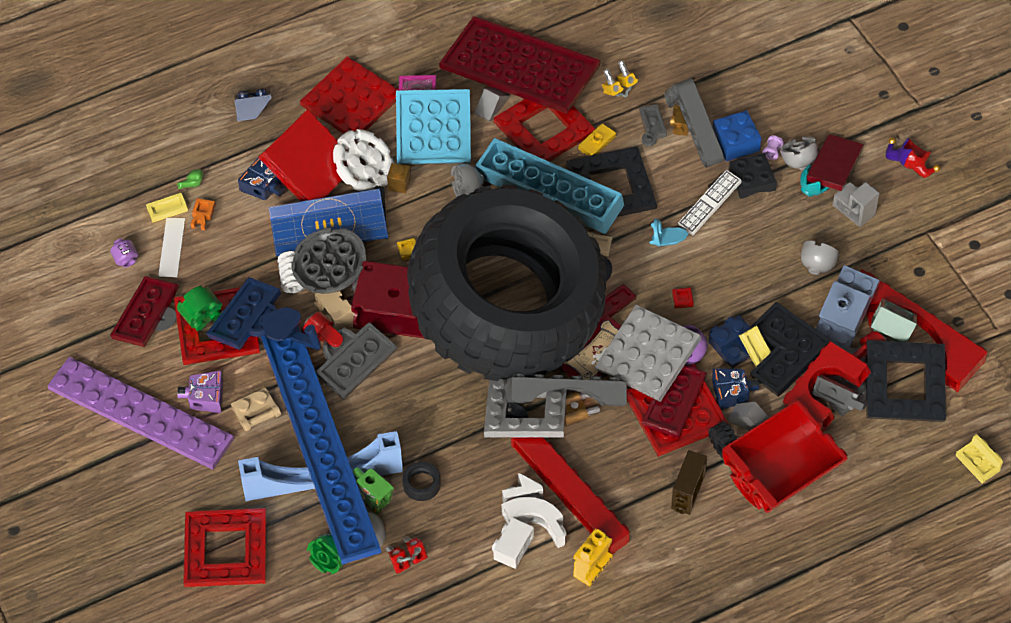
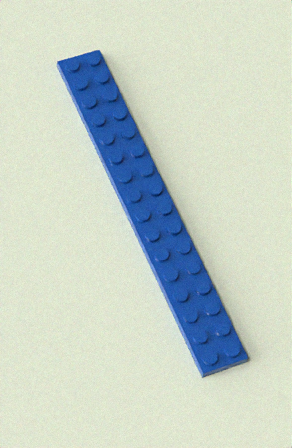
(322, 450)

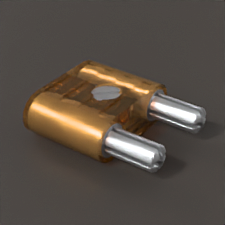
(576, 410)

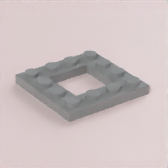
(499, 426)

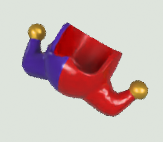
(911, 157)

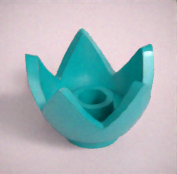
(808, 187)

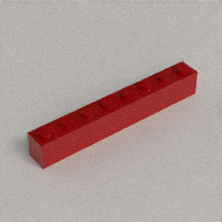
(571, 489)

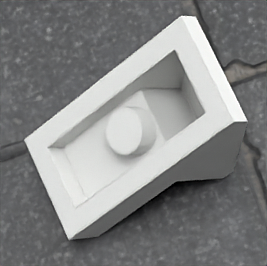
(526, 488)

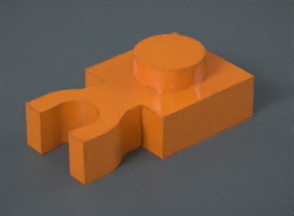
(201, 212)

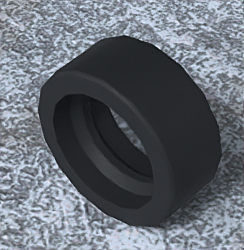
(424, 494)

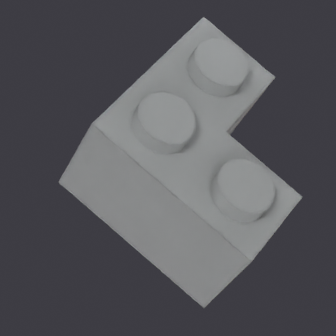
(857, 202)

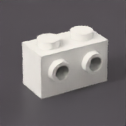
(513, 542)

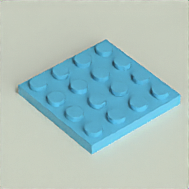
(433, 127)

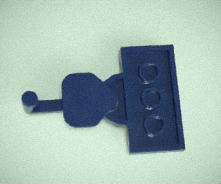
(253, 314)

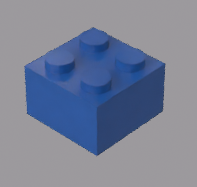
(737, 135)

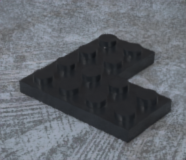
(794, 345)

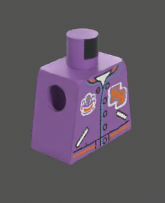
(204, 392)

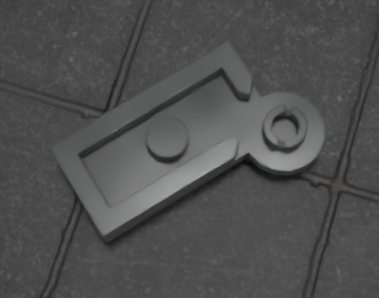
(653, 124)

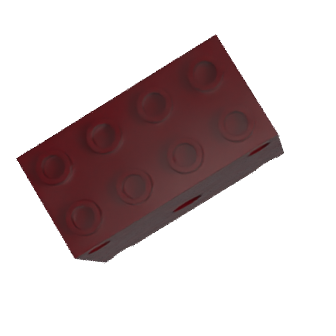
(383, 293)

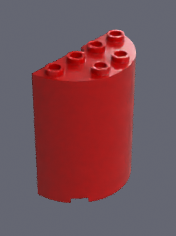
(781, 457)

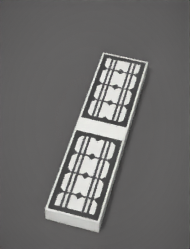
(709, 202)

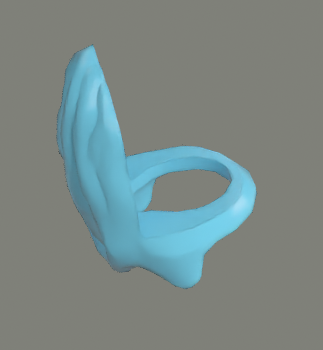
(667, 236)

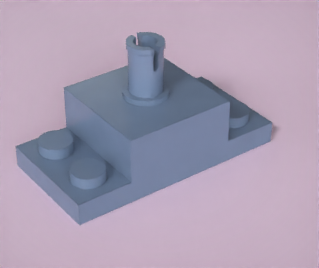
(846, 306)

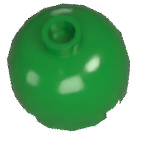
(324, 554)

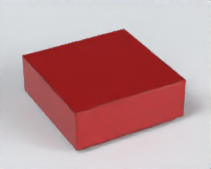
(682, 298)

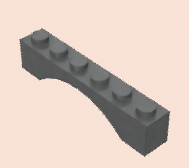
(604, 392)

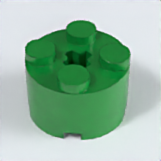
(200, 307)

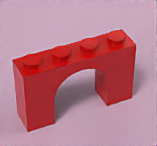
(831, 361)

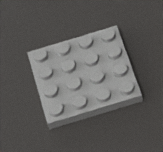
(648, 352)

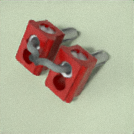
(399, 558)

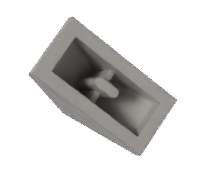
(490, 103)
(747, 415)

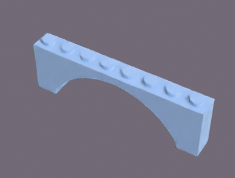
(269, 480)

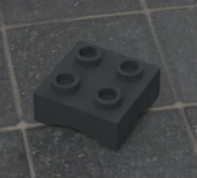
(754, 174)

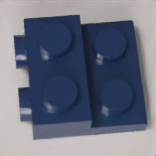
(727, 341)

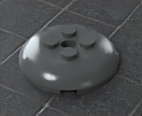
(316, 253)

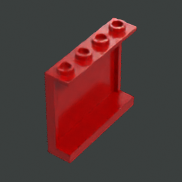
(304, 158)

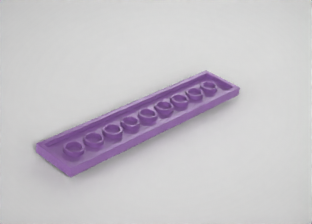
(141, 413)

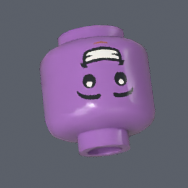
(124, 252)

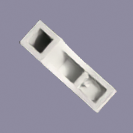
(536, 511)

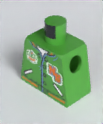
(373, 489)

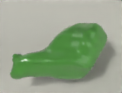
(193, 179)

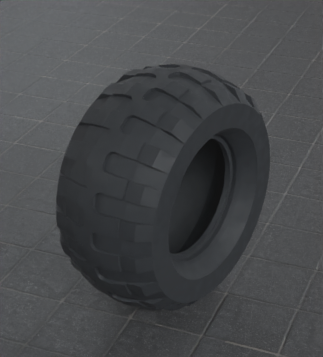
(516, 227)

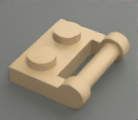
(252, 405)

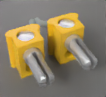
(624, 79)

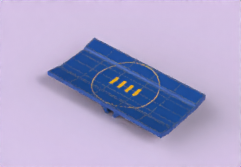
(356, 212)

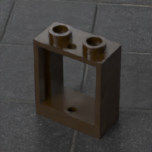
(688, 482)

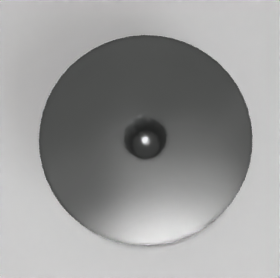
(167, 320)

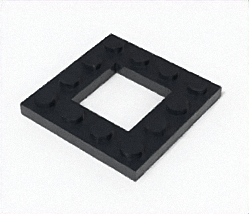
(627, 159)
(934, 403)

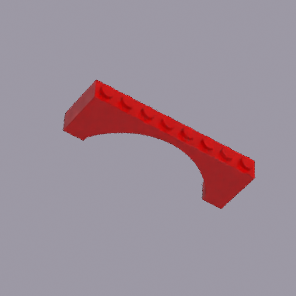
(961, 355)

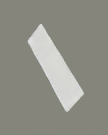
(171, 247)

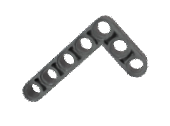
(687, 97)

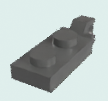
(838, 394)

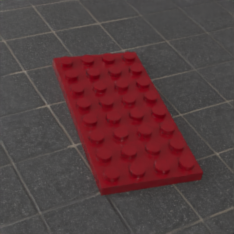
(520, 64)

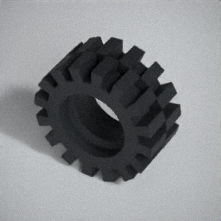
(721, 436)

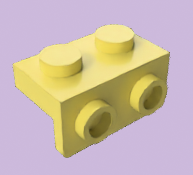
(980, 459)

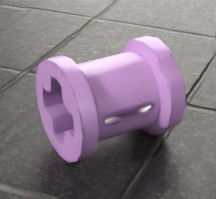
(773, 147)

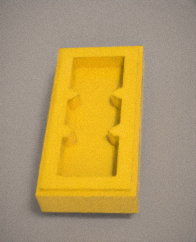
(597, 140)

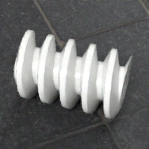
(287, 279)

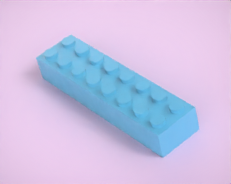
(584, 198)

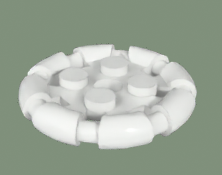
(371, 155)

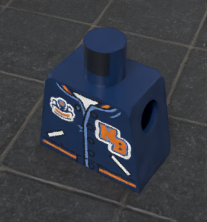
(260, 181)
(732, 387)

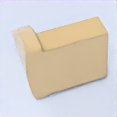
(604, 243)

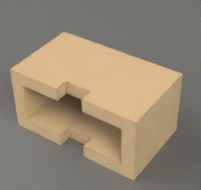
(334, 308)

